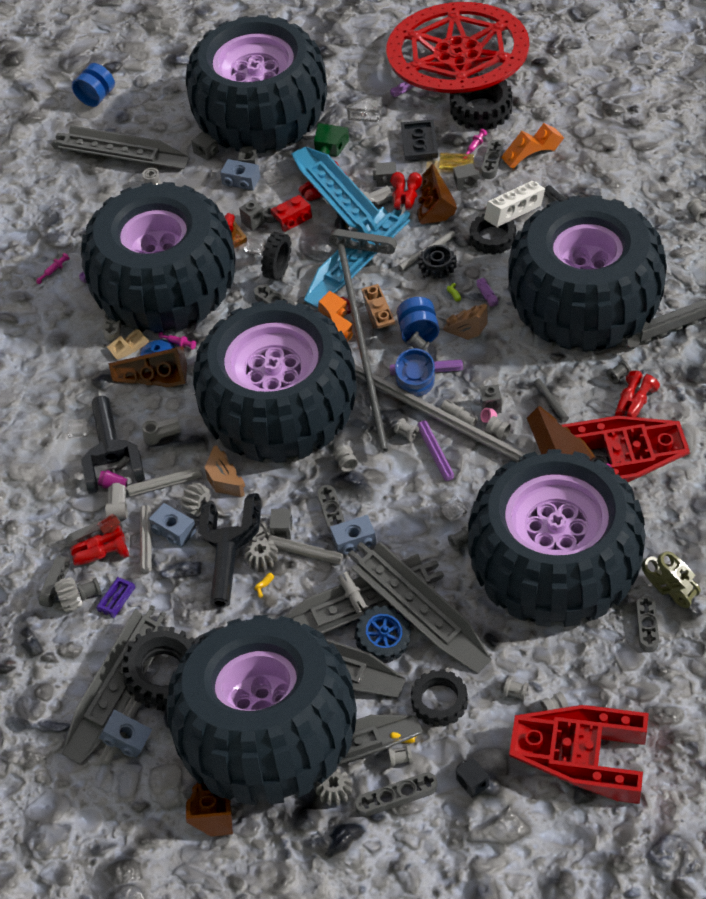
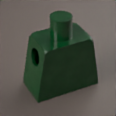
(331, 139)

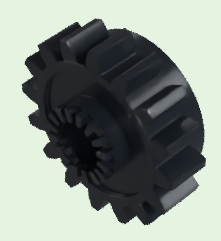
(437, 261)

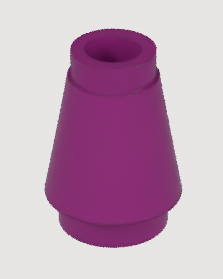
(107, 478)

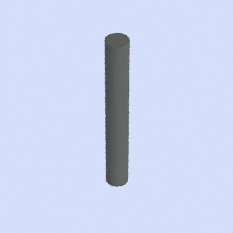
(551, 400)

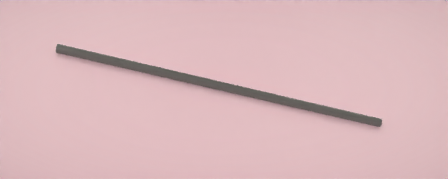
(362, 348)

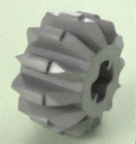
(193, 498)
(261, 554)
(68, 594)
(335, 793)

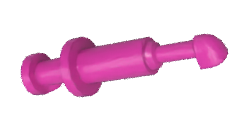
(477, 140)
(57, 264)
(180, 341)

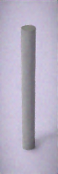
(414, 258)

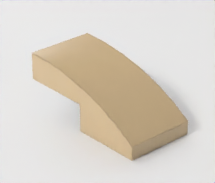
(124, 347)

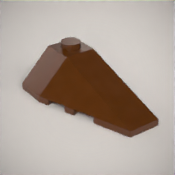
(436, 199)
(159, 368)
(552, 435)
(209, 812)

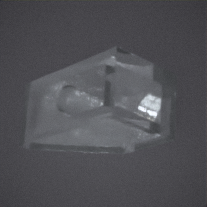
(366, 109)

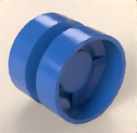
(93, 84)
(419, 316)
(415, 371)

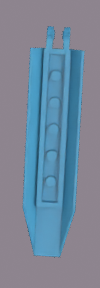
(337, 188)
(330, 274)

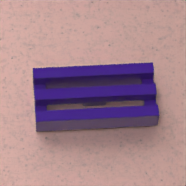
(118, 599)

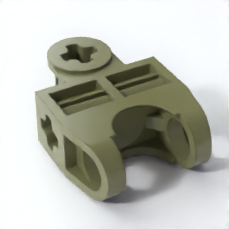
(677, 584)

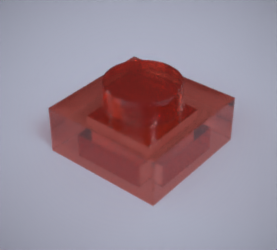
(109, 524)

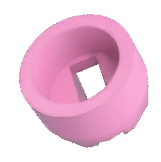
(487, 413)

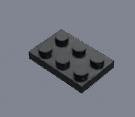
(419, 140)

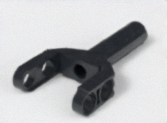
(109, 448)
(226, 542)

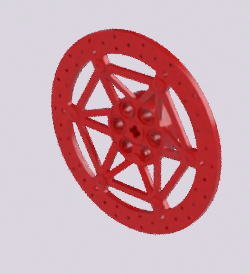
(457, 55)

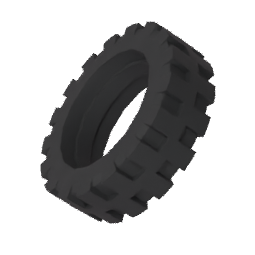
(487, 245)
(276, 255)
(439, 717)

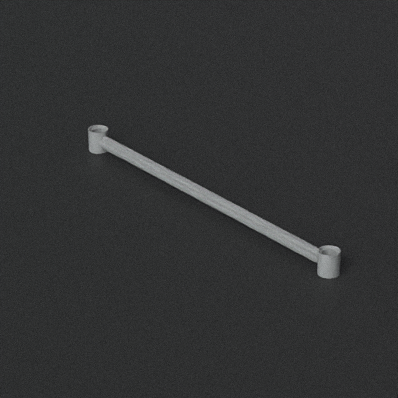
(443, 416)

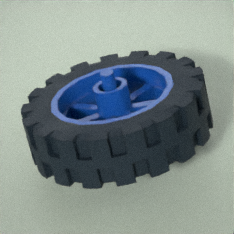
(388, 616)

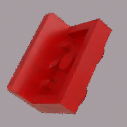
(292, 212)

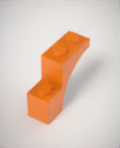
(525, 144)
(335, 309)

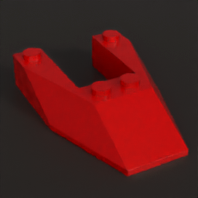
(633, 443)
(568, 747)

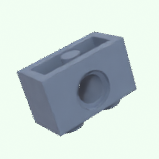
(240, 174)
(172, 525)
(351, 533)
(136, 732)

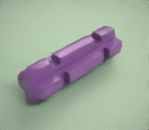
(401, 88)
(487, 292)

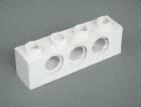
(514, 203)

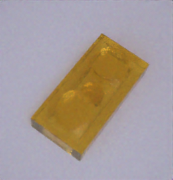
(450, 160)

